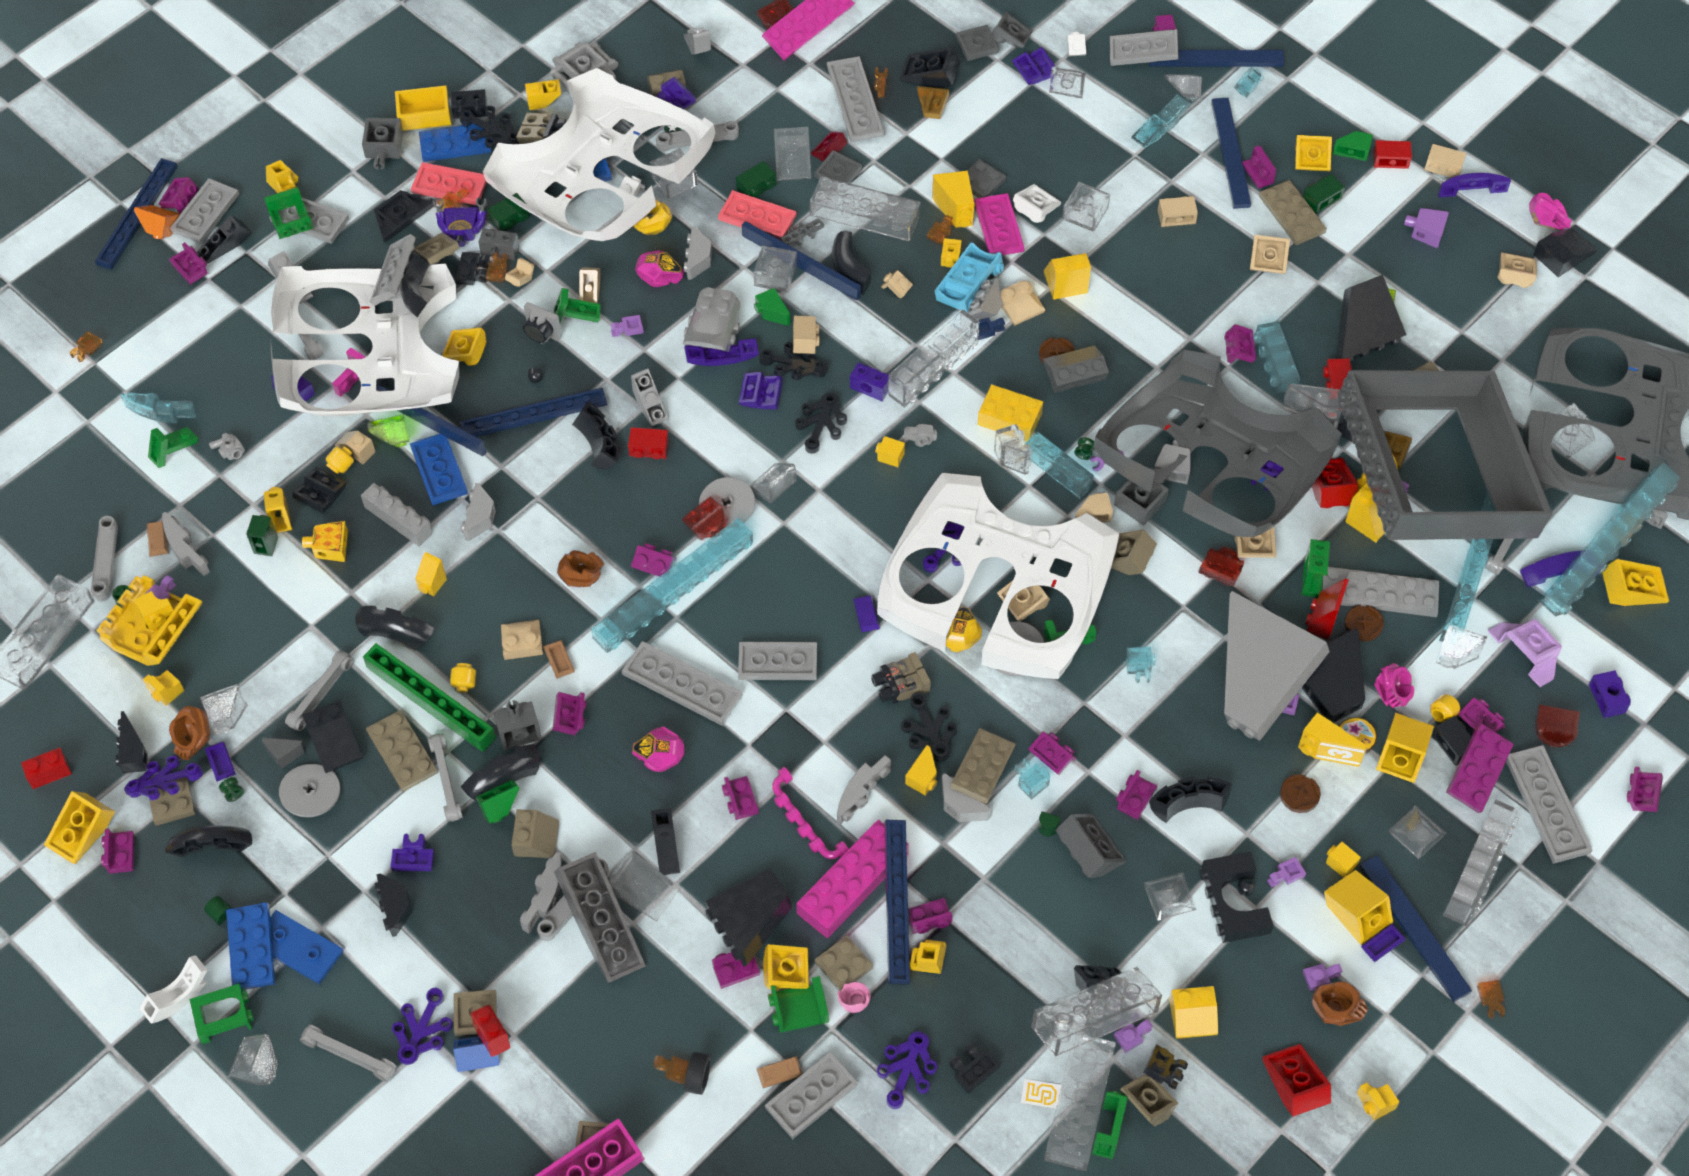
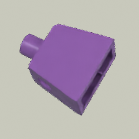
(1428, 226)

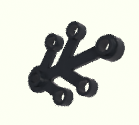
(490, 129)
(815, 367)
(821, 420)
(930, 730)

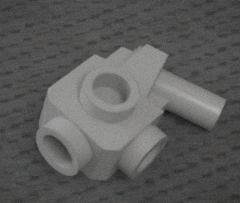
(921, 434)
(229, 446)

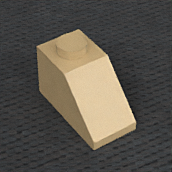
(589, 284)
(358, 444)
(1098, 506)

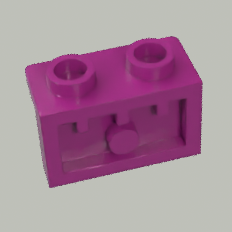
(1260, 168)
(179, 194)
(1240, 344)
(1477, 712)
(1052, 752)
(1136, 795)
(741, 797)
(118, 851)
(929, 916)
(732, 972)

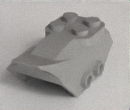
(713, 320)

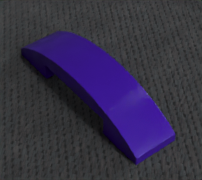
(1495, 183)
(714, 357)
(1547, 568)

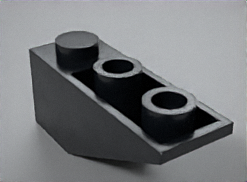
(224, 239)
(132, 753)
(665, 841)

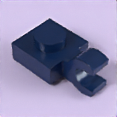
(987, 328)

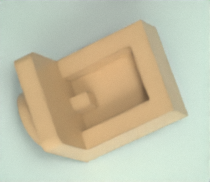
(521, 274)
(897, 283)

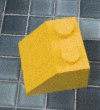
(1194, 1012)

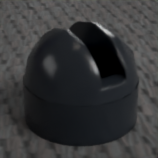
(535, 375)
(1245, 886)

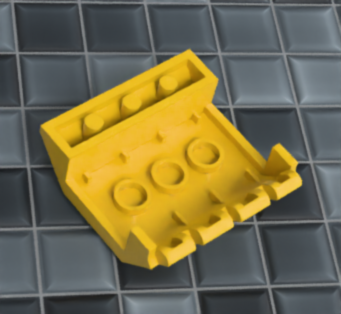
(129, 632)

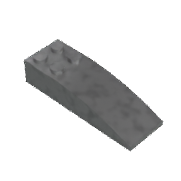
(599, 917)

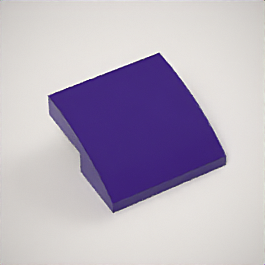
(1034, 67)
(760, 391)

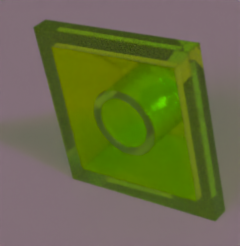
(390, 430)

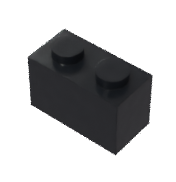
(1452, 738)

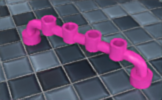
(794, 815)

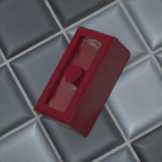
(833, 141)

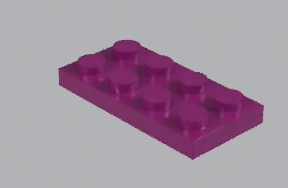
(1479, 768)

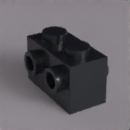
(469, 100)

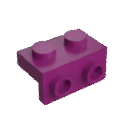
(189, 264)
(652, 561)
(569, 713)
(1644, 790)

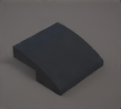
(319, 490)

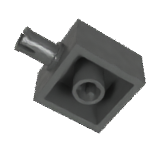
(382, 139)
(1139, 502)
(517, 724)

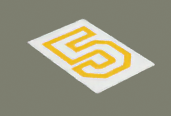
(1040, 1093)

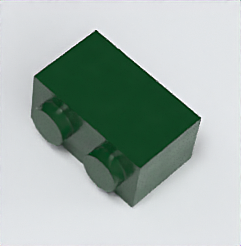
(756, 180)
(1323, 193)
(507, 213)
(262, 535)

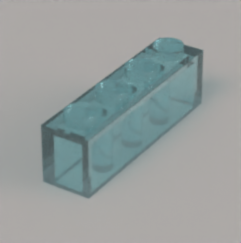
(1276, 356)
(1060, 465)

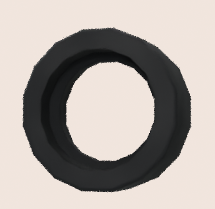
(697, 1073)

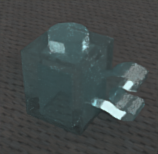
(1249, 82)
(1140, 662)
(1032, 779)

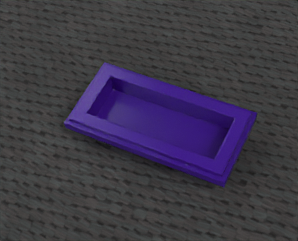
(866, 614)
(220, 761)
(1383, 943)

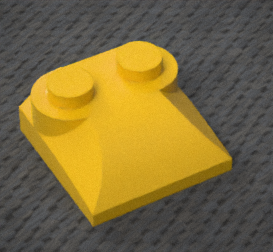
(1313, 153)
(465, 345)
(785, 967)

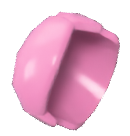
(854, 997)

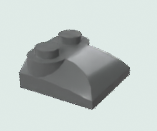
(1011, 31)

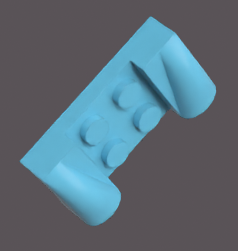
(966, 276)

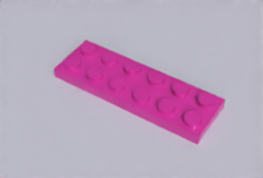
(804, 24)

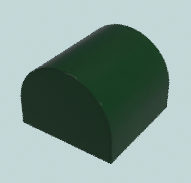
(1048, 824)
(216, 909)

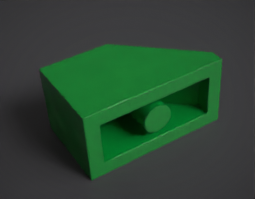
(1354, 145)
(772, 307)
(498, 801)

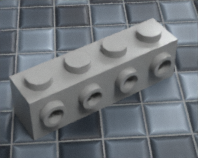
(396, 514)

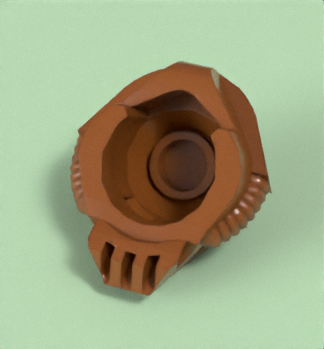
(580, 575)
(192, 724)
(1339, 1003)

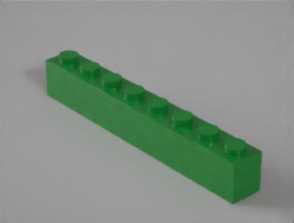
(429, 697)

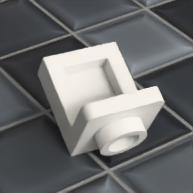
(1076, 44)
(631, 185)

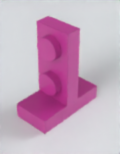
(348, 377)

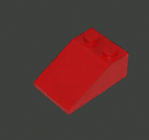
(1335, 485)
(1326, 610)
(1298, 1080)

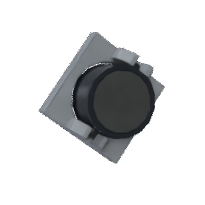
(541, 324)

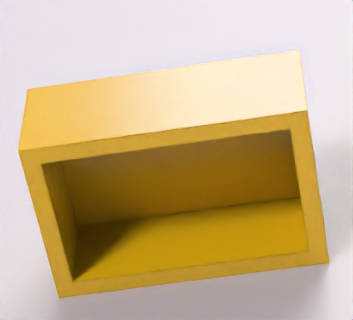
(423, 107)
(1006, 408)

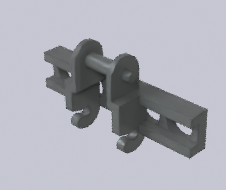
(805, 228)

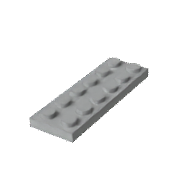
(855, 99)
(1386, 591)
(682, 683)
(1548, 804)

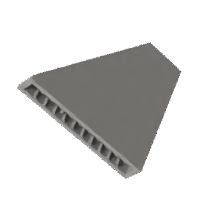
(1264, 665)

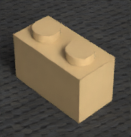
(1445, 161)
(1177, 211)
(805, 334)

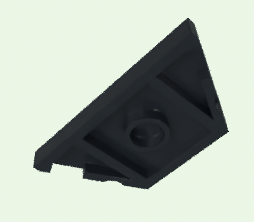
(400, 212)

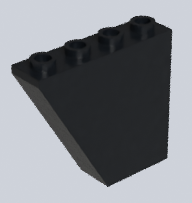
(1368, 319)
(1338, 681)
(749, 914)

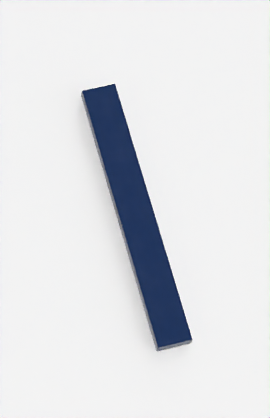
(1225, 58)
(1231, 153)
(130, 223)
(804, 262)
(533, 413)
(443, 427)
(897, 902)
(1417, 930)

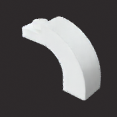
(174, 997)

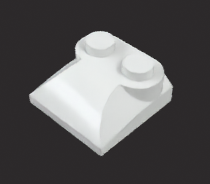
(1035, 203)

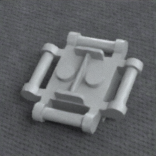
(581, 60)

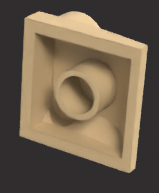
(1269, 254)
(1517, 270)
(1020, 302)
(1260, 546)
(1025, 601)
(521, 639)

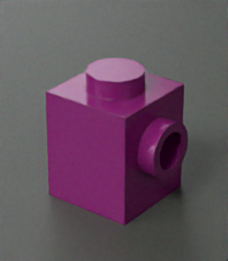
(1164, 23)

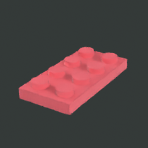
(439, 180)
(762, 214)

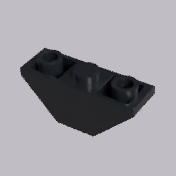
(394, 903)
(1090, 975)

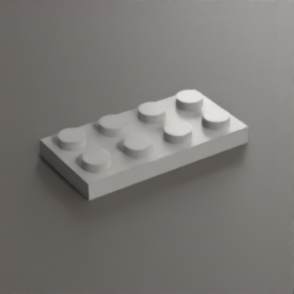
(1144, 47)
(204, 211)
(325, 220)
(392, 270)
(777, 661)
(811, 1095)

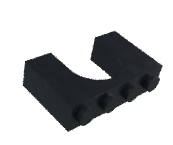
(1231, 923)

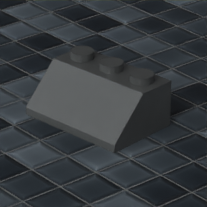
(1076, 368)
(1090, 845)

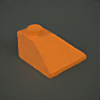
(156, 220)

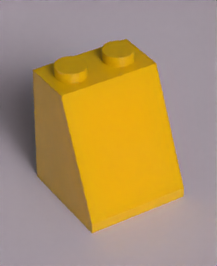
(954, 197)
(1068, 276)
(1364, 515)
(1405, 747)
(1359, 906)

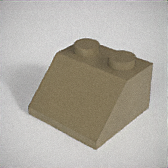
(656, 80)
(1133, 552)
(534, 834)
(1150, 1099)

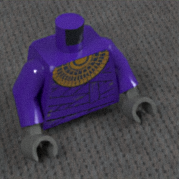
(461, 223)

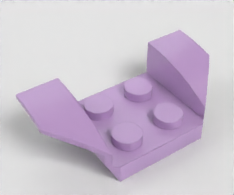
(1535, 644)

